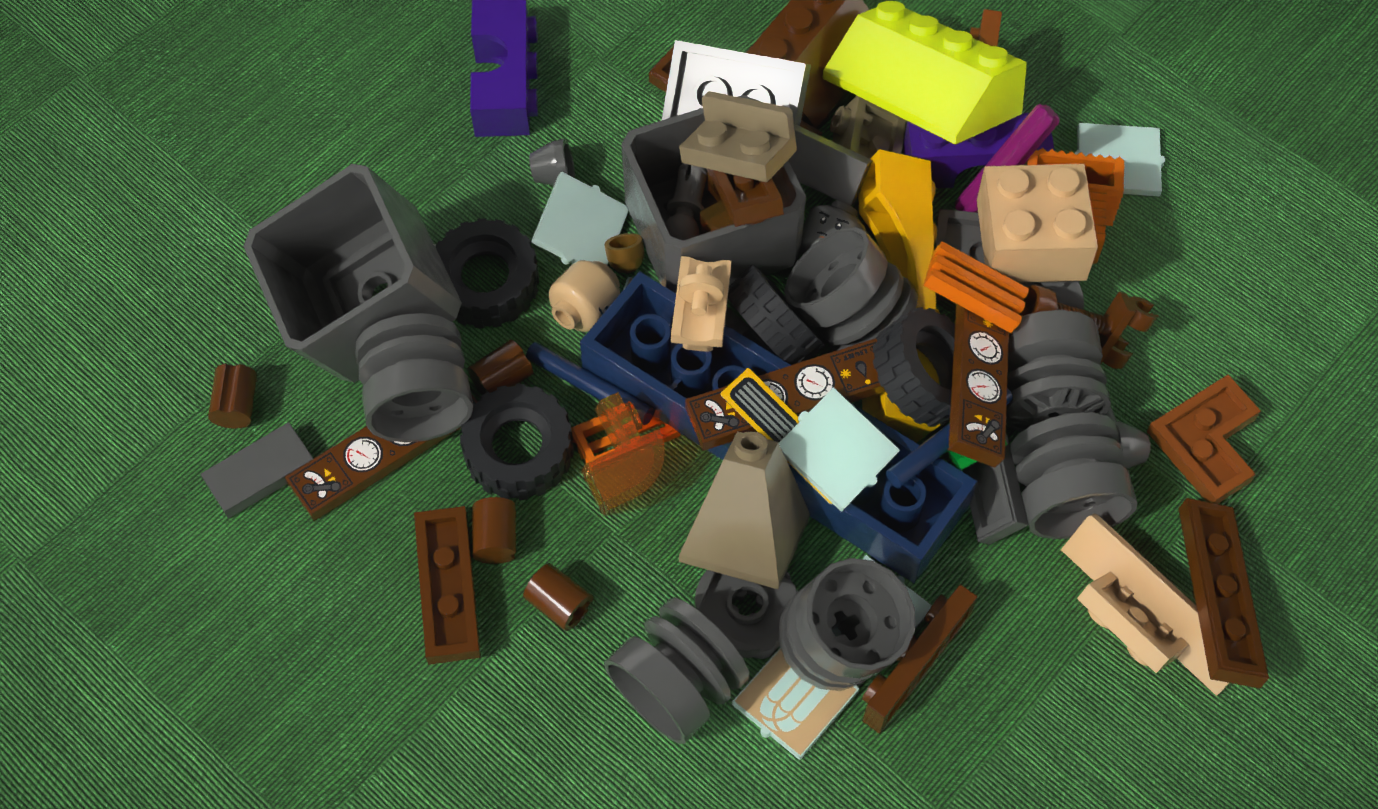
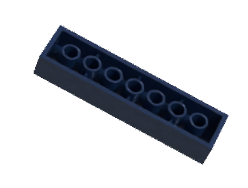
(635, 353)

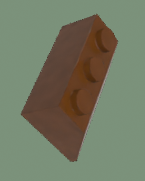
(810, 35)

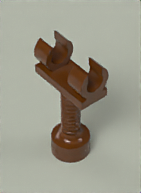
(1120, 313)

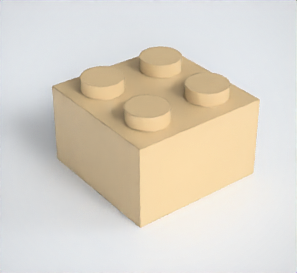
(1037, 222)

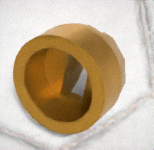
(625, 252)

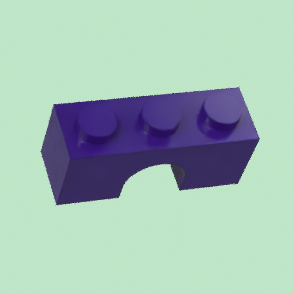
(503, 97)
(951, 159)

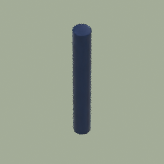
(584, 379)
(923, 455)

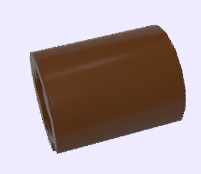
(500, 367)
(232, 396)
(494, 530)
(558, 596)

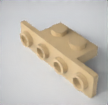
(1138, 602)

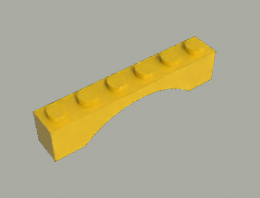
(900, 214)

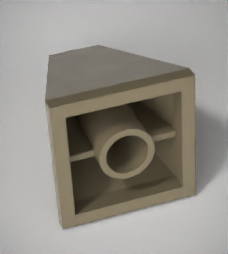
(749, 515)

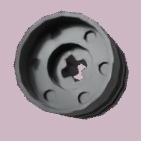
(848, 289)
(1054, 368)
(413, 378)
(1071, 473)
(867, 608)
(684, 664)

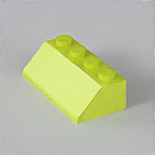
(928, 72)

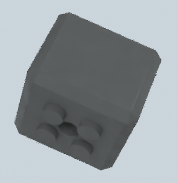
(650, 179)
(331, 253)

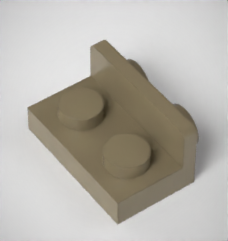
(867, 128)
(741, 137)

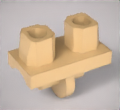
(701, 304)

